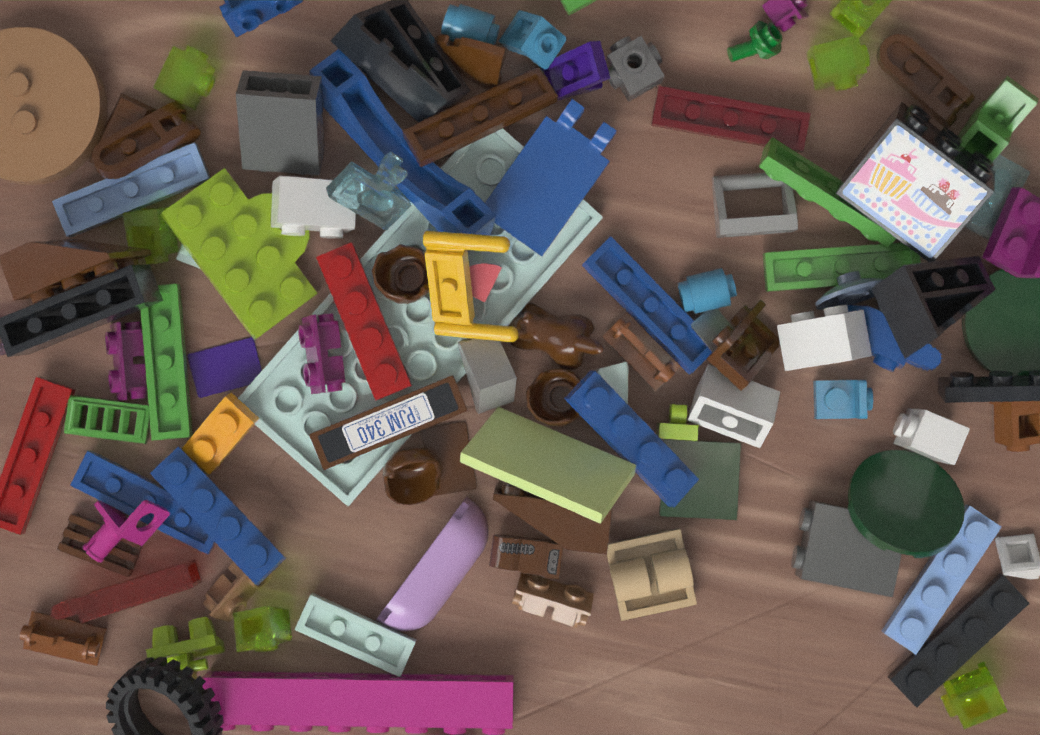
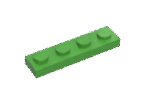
(818, 186)
(822, 266)
(166, 366)

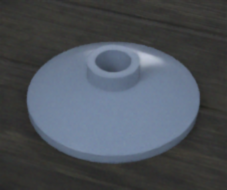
(850, 290)

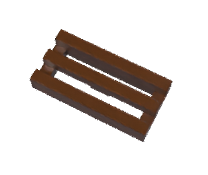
(68, 548)

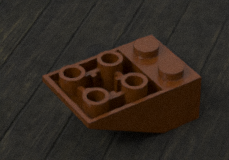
(54, 266)
(556, 522)

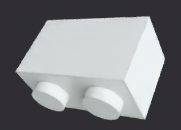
(305, 205)
(824, 340)
(732, 412)
(930, 435)

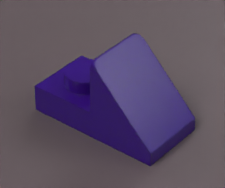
(578, 71)

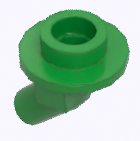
(765, 42)

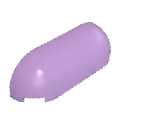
(438, 570)

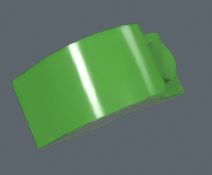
(996, 119)

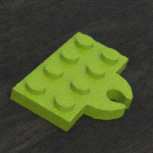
(241, 252)

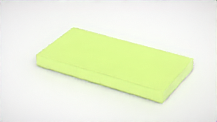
(548, 464)

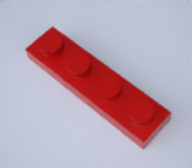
(364, 321)
(32, 452)

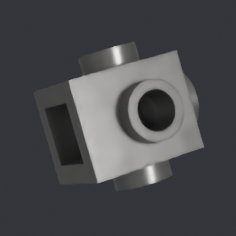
(639, 80)

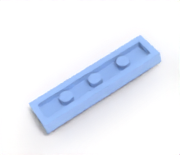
(143, 187)
(940, 582)

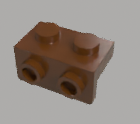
(745, 347)

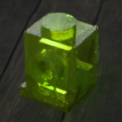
(856, 16)
(149, 231)
(261, 629)
(973, 697)

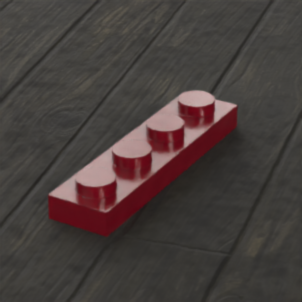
(729, 118)

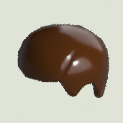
(401, 274)
(547, 396)
(411, 476)

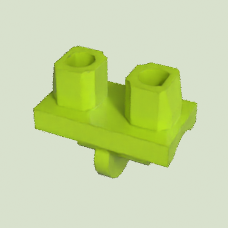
(202, 643)

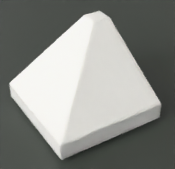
(1019, 556)

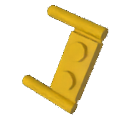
(451, 284)

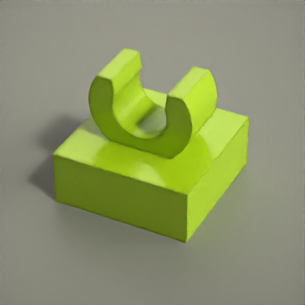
(677, 426)

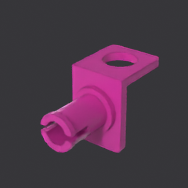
(118, 526)

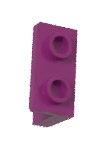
(1016, 236)

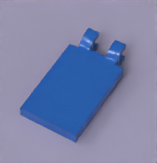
(549, 179)

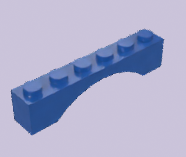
(362, 115)

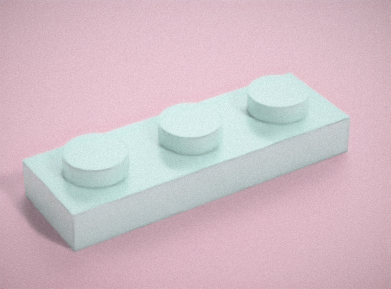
(355, 634)

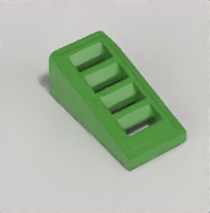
(75, 412)

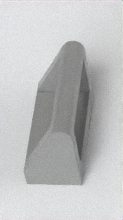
(752, 225)

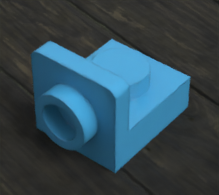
(533, 38)
(842, 399)

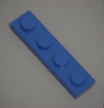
(647, 304)
(631, 438)
(127, 490)
(218, 516)

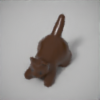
(561, 337)

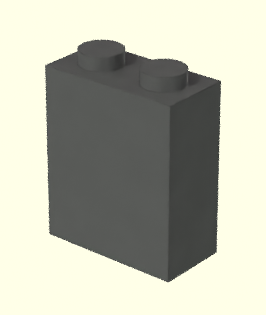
(280, 122)
(839, 554)

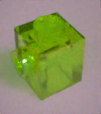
(838, 63)
(186, 76)

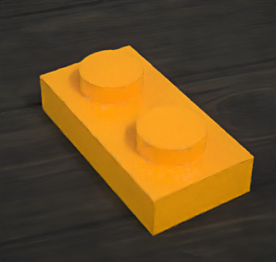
(220, 433)

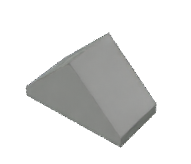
(488, 373)

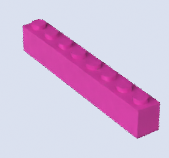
(363, 701)

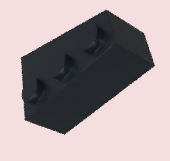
(402, 58)
(930, 297)

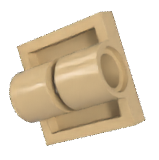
(651, 574)

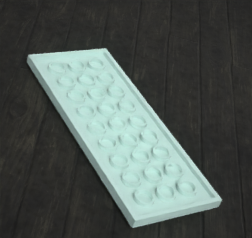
(280, 393)

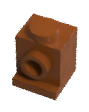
(1017, 424)

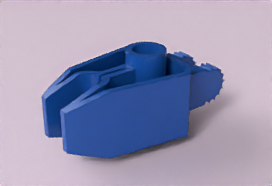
(886, 349)

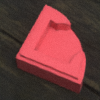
(483, 279)

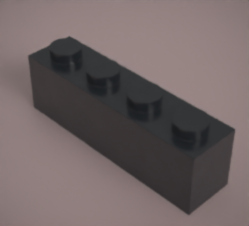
(79, 310)

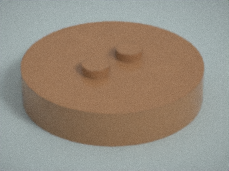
(48, 106)

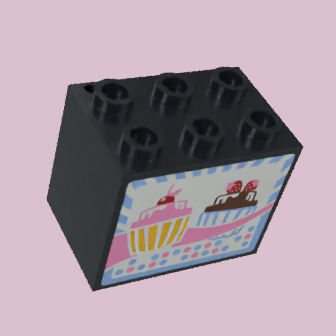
(918, 181)

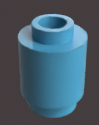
(470, 23)
(707, 291)

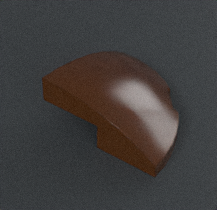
(475, 59)

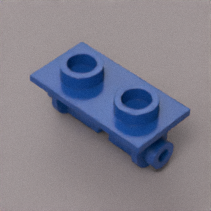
(248, 14)

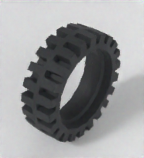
(171, 682)

